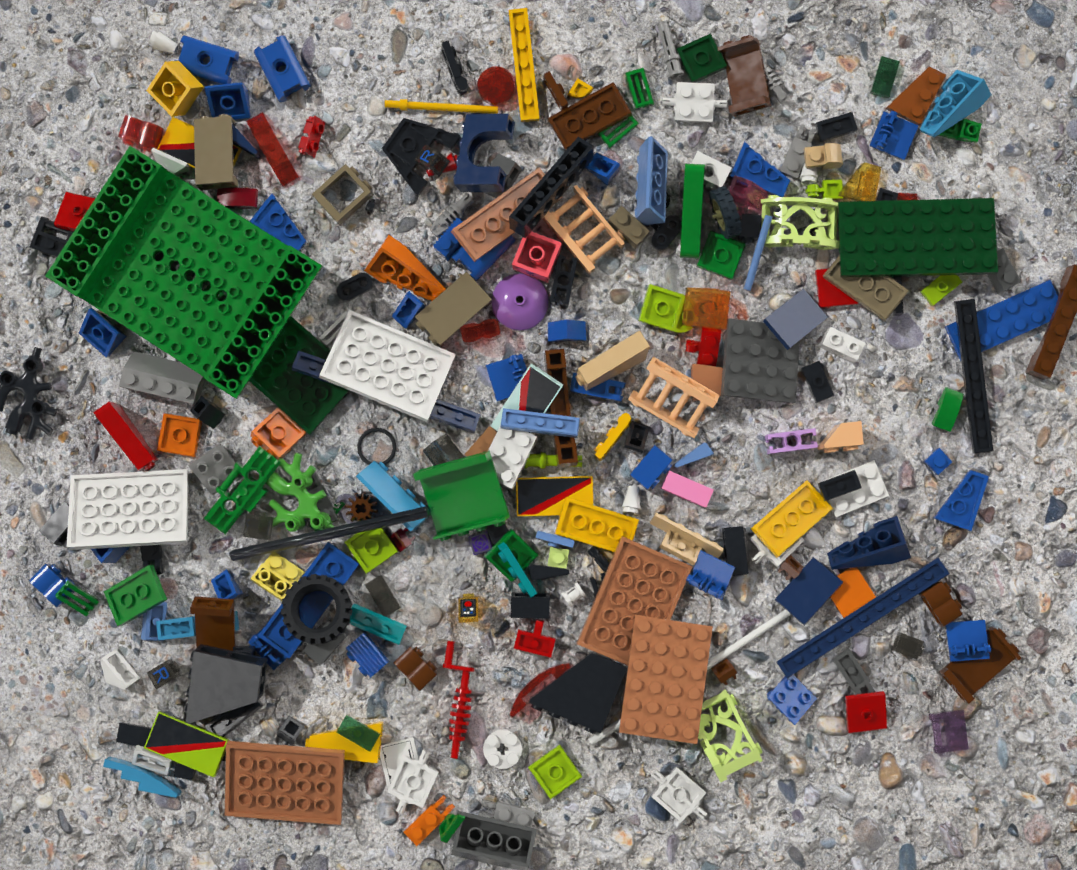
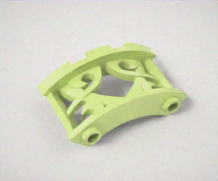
(822, 240)
(721, 763)

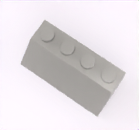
(162, 378)

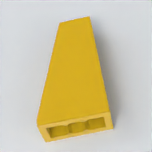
(353, 751)

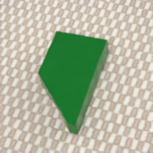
(449, 826)

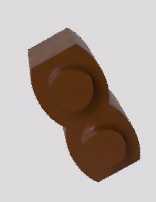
(941, 604)
(416, 667)

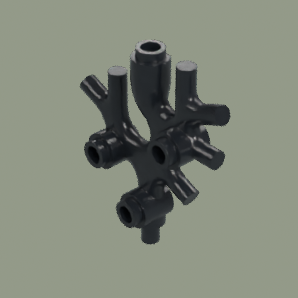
(31, 405)

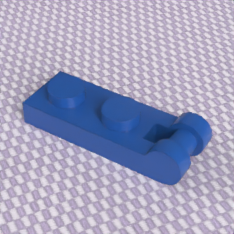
(600, 390)

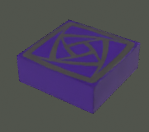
(480, 543)

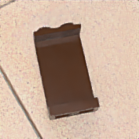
(745, 75)
(214, 622)
(971, 675)

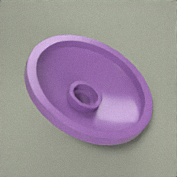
(520, 315)

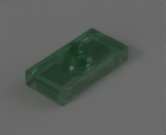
(884, 77)
(358, 733)

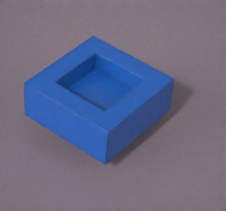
(938, 461)

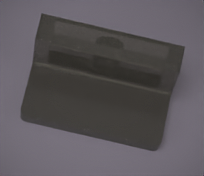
(442, 451)

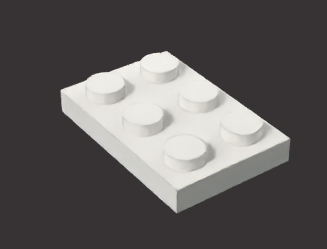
(510, 453)
(871, 491)

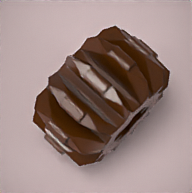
(361, 501)

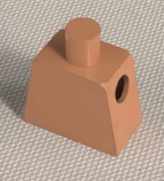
(707, 376)

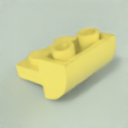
(277, 575)

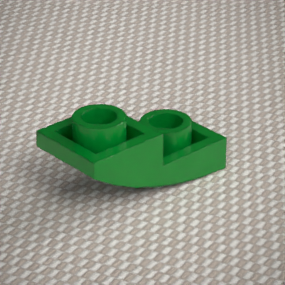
(964, 131)
(948, 409)

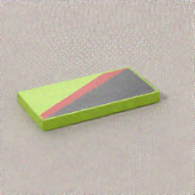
(186, 744)

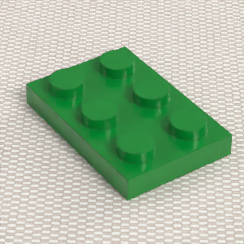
(135, 595)

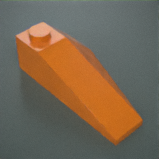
(400, 267)

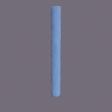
(758, 252)

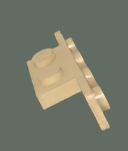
(683, 542)

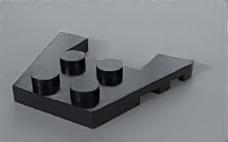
(408, 142)

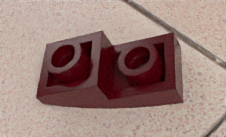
(238, 197)

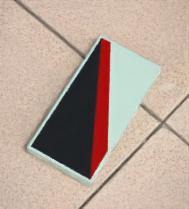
(532, 393)

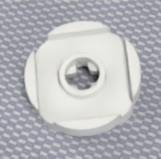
(509, 740)

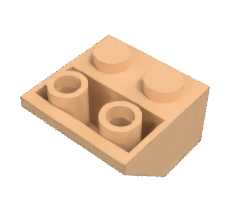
(844, 436)

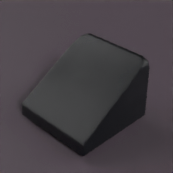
(290, 730)
(184, 772)

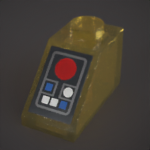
(468, 608)

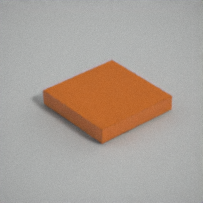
(179, 435)
(852, 593)

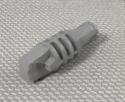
(774, 84)
(450, 214)

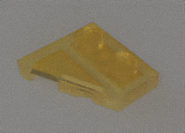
(862, 184)

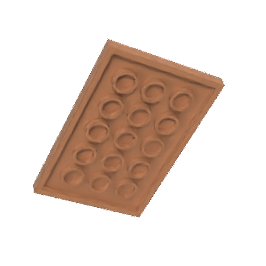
(634, 584)
(665, 679)
(284, 782)

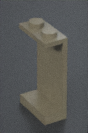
(214, 152)
(452, 309)

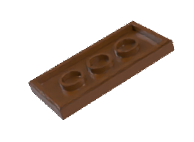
(590, 115)

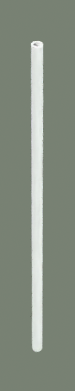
(711, 662)

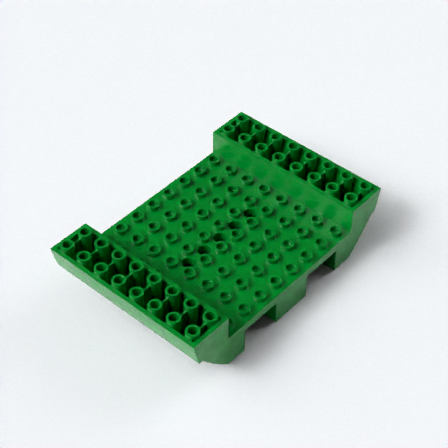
(154, 211)

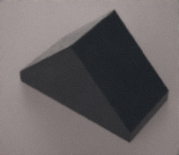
(636, 437)

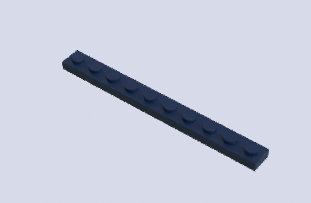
(441, 412)
(862, 618)

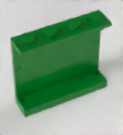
(463, 495)

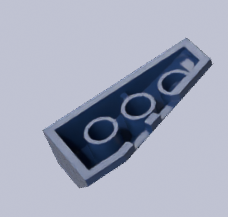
(878, 546)

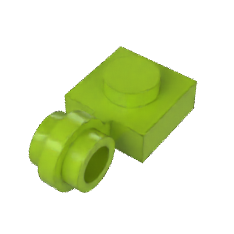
(829, 189)

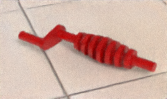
(461, 706)

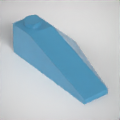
(960, 97)

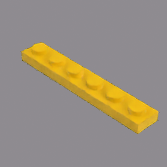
(524, 65)

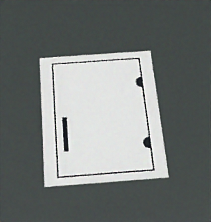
(392, 754)

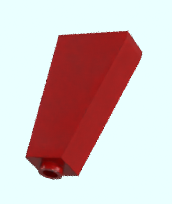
(126, 435)

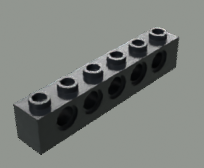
(551, 187)

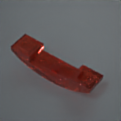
(272, 149)
(556, 670)

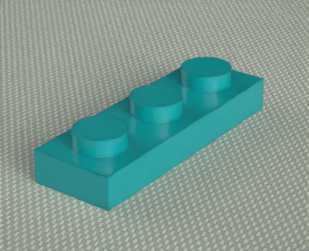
(516, 570)
(377, 624)

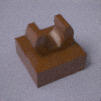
(791, 566)
(724, 671)

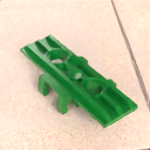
(246, 494)

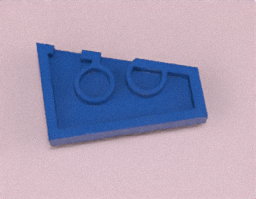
(756, 169)
(276, 222)
(964, 501)

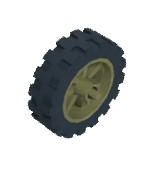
(725, 212)

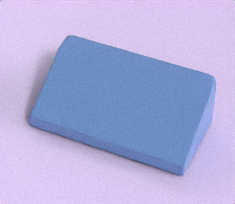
(149, 627)

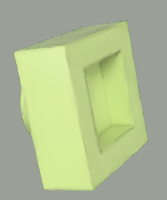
(558, 557)

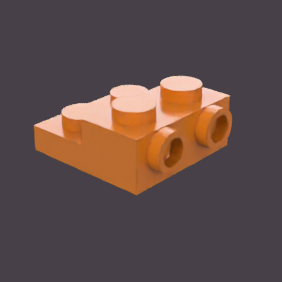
(277, 434)

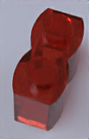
(140, 133)
(486, 330)

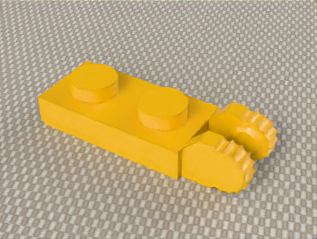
(613, 436)

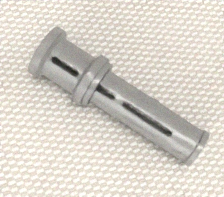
(671, 58)

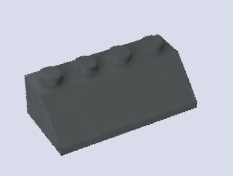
(494, 842)

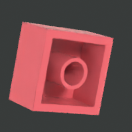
(537, 256)

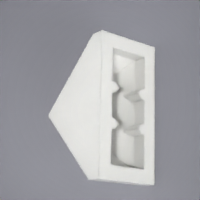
(170, 163)
(117, 670)

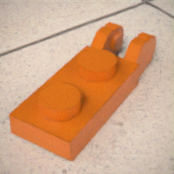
(427, 821)

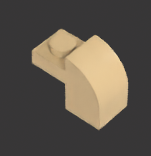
(826, 156)

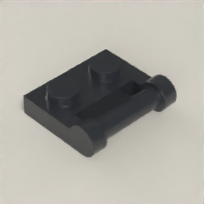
(48, 243)

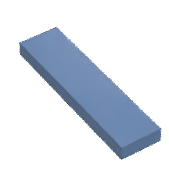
(540, 423)

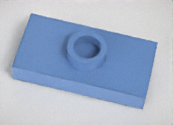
(554, 540)

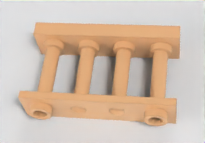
(576, 247)
(674, 379)

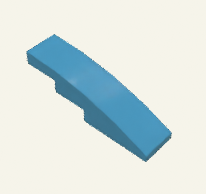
(181, 627)
(148, 780)

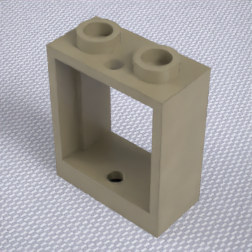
(351, 208)

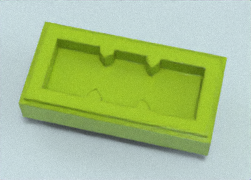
(940, 288)

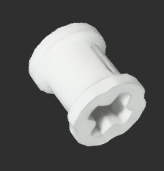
(573, 594)

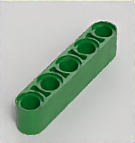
(692, 211)

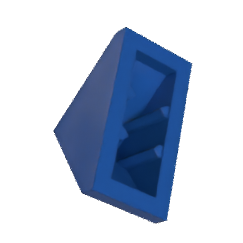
(603, 168)
(408, 309)
(566, 331)
(226, 586)

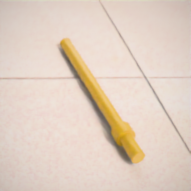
(404, 105)

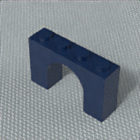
(476, 131)

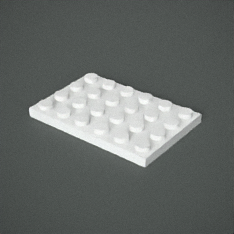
(387, 366)
(128, 509)

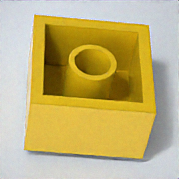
(175, 88)

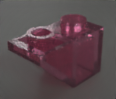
(747, 192)

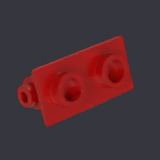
(314, 128)

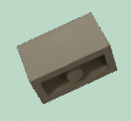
(629, 227)

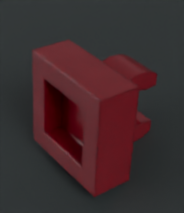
(401, 540)

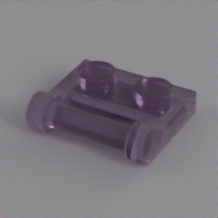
(954, 730)

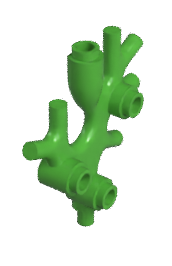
(307, 502)

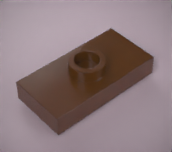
(556, 90)

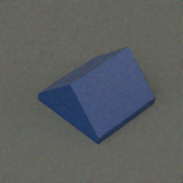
(229, 100)
(101, 332)

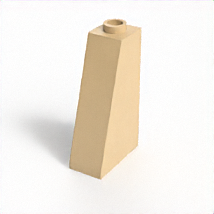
(613, 361)

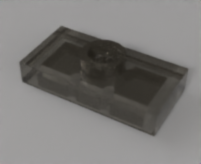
(382, 596)

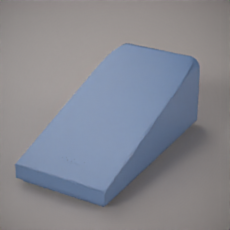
(698, 453)

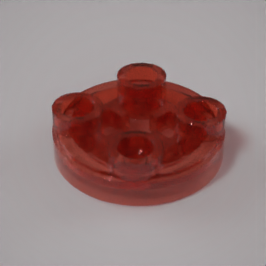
(496, 85)

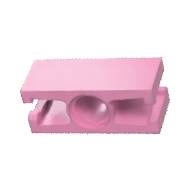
(687, 489)

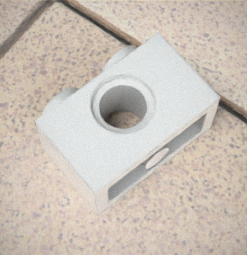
(719, 170)
(842, 344)

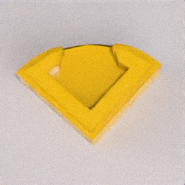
(580, 89)

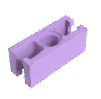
(796, 434)

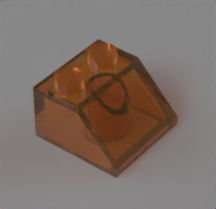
(706, 308)

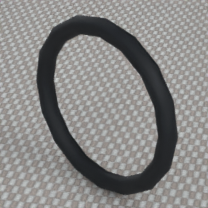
(376, 430)

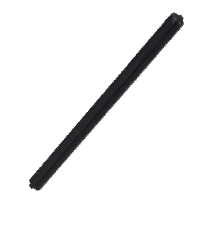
(329, 533)

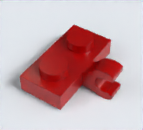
(706, 347)
(535, 642)

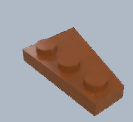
(918, 96)

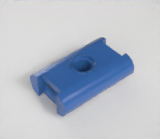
(279, 55)
(220, 61)
(485, 262)

